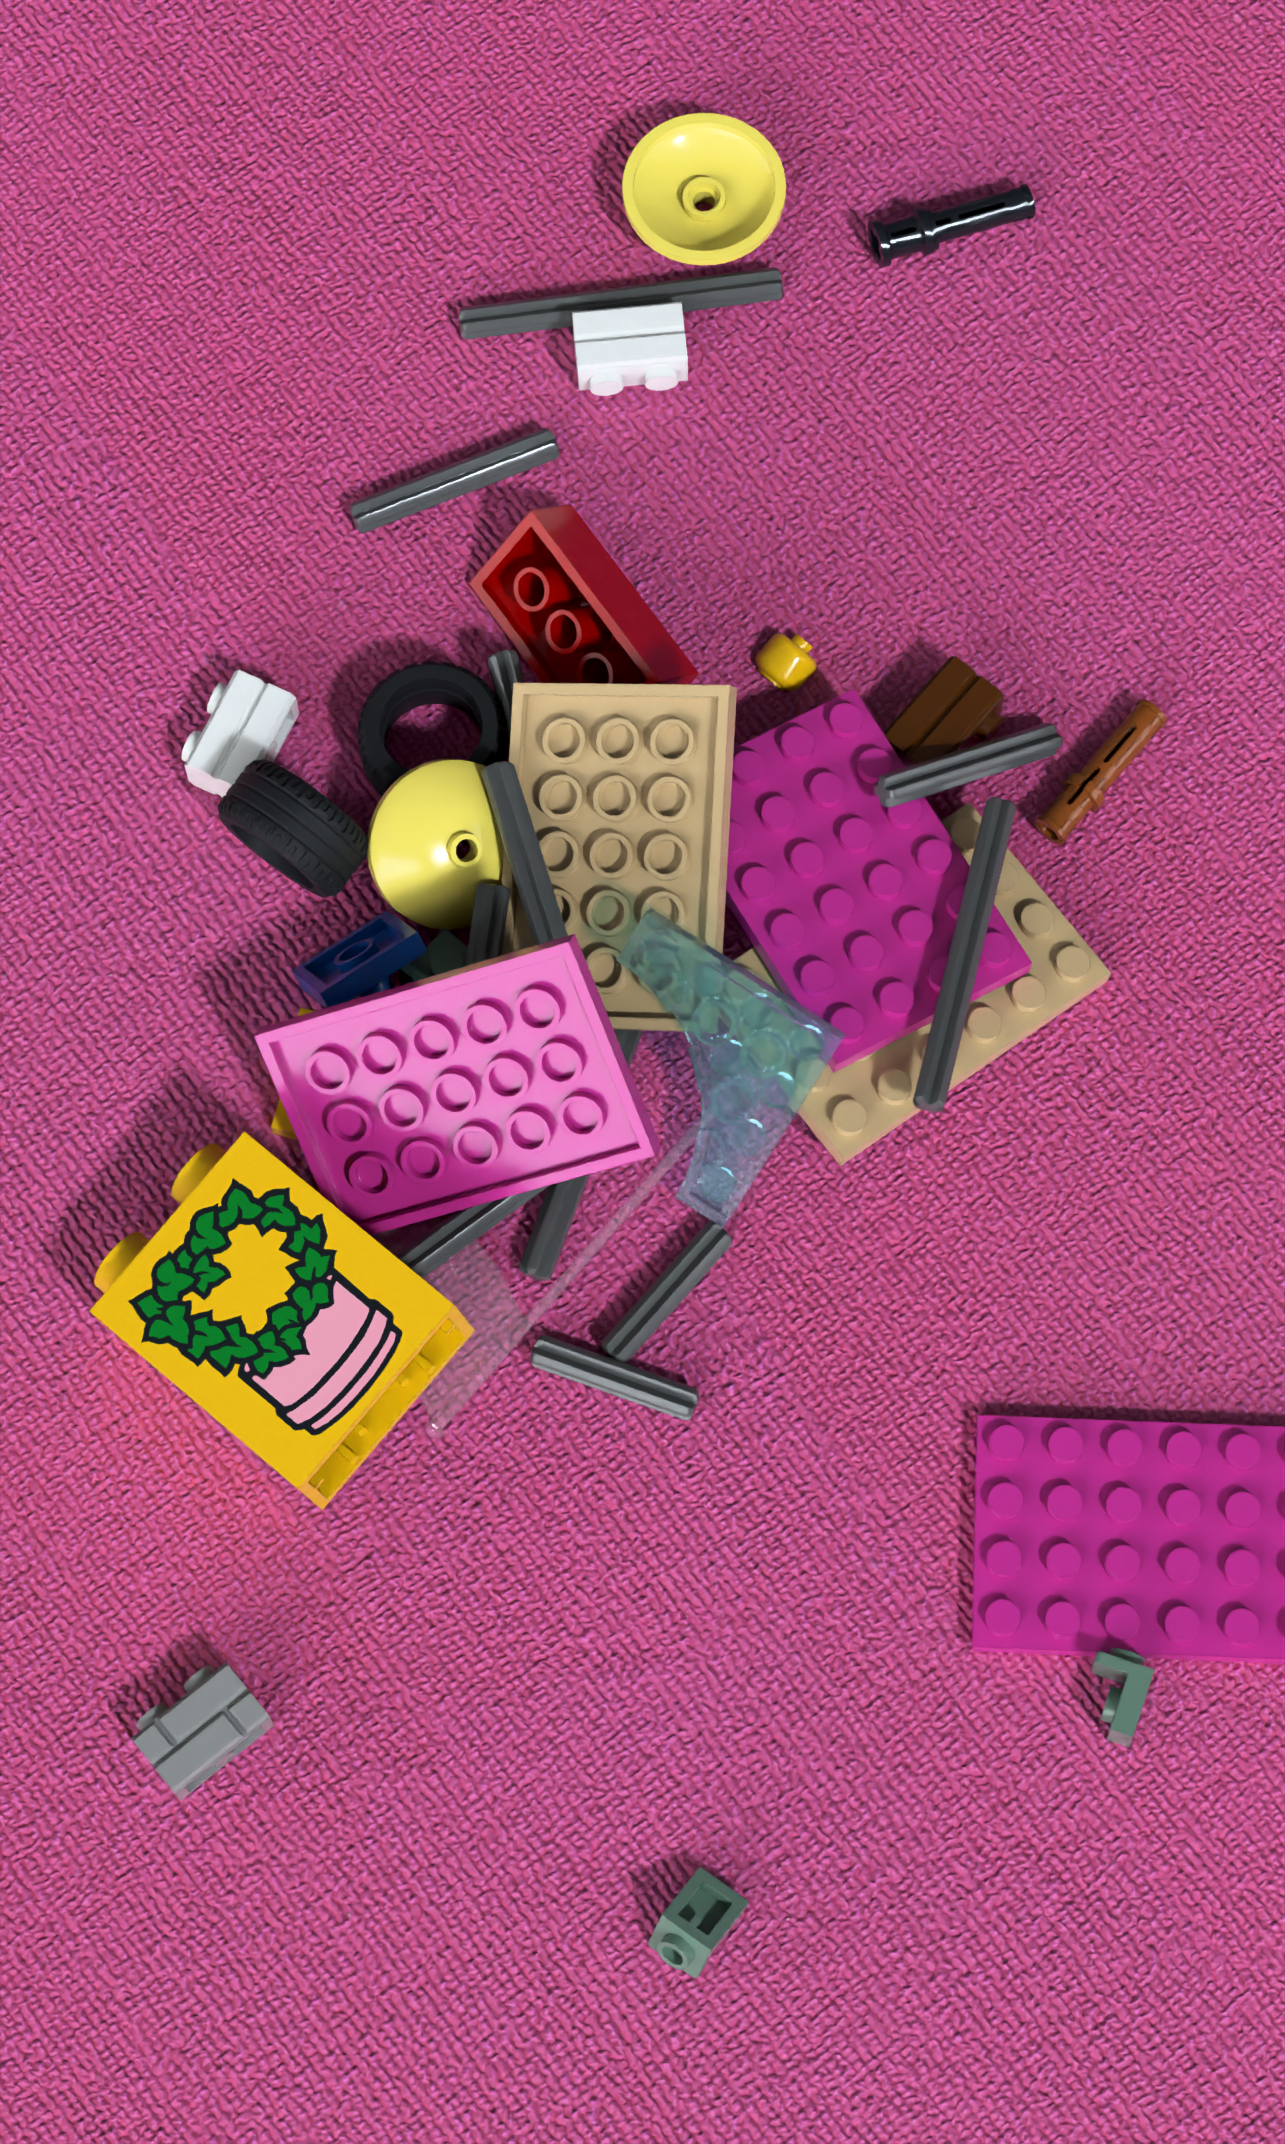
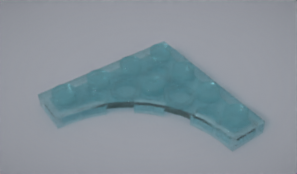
(749, 1053)

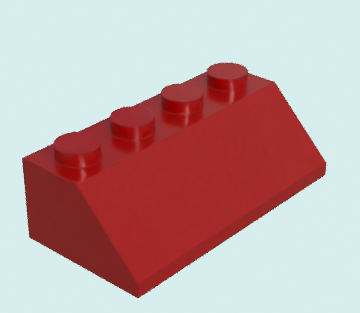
(575, 607)

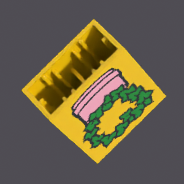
(278, 1316)

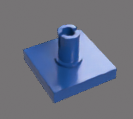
(360, 961)

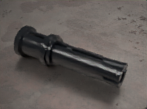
(926, 229)

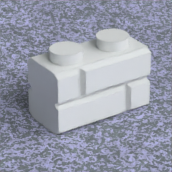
(630, 347)
(245, 726)

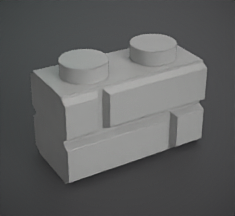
(201, 1729)

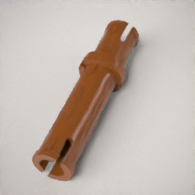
(1086, 788)

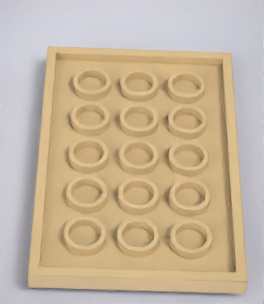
(628, 818)
(877, 1092)

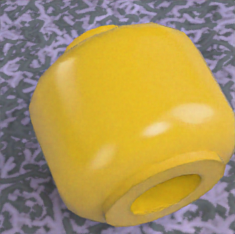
(786, 661)

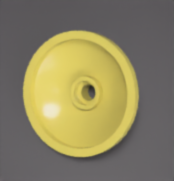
(710, 162)
(416, 841)

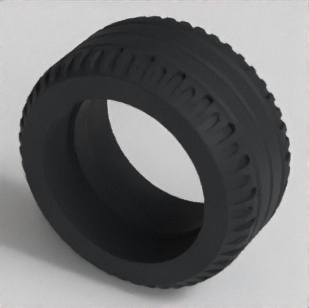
(421, 686)
(293, 827)

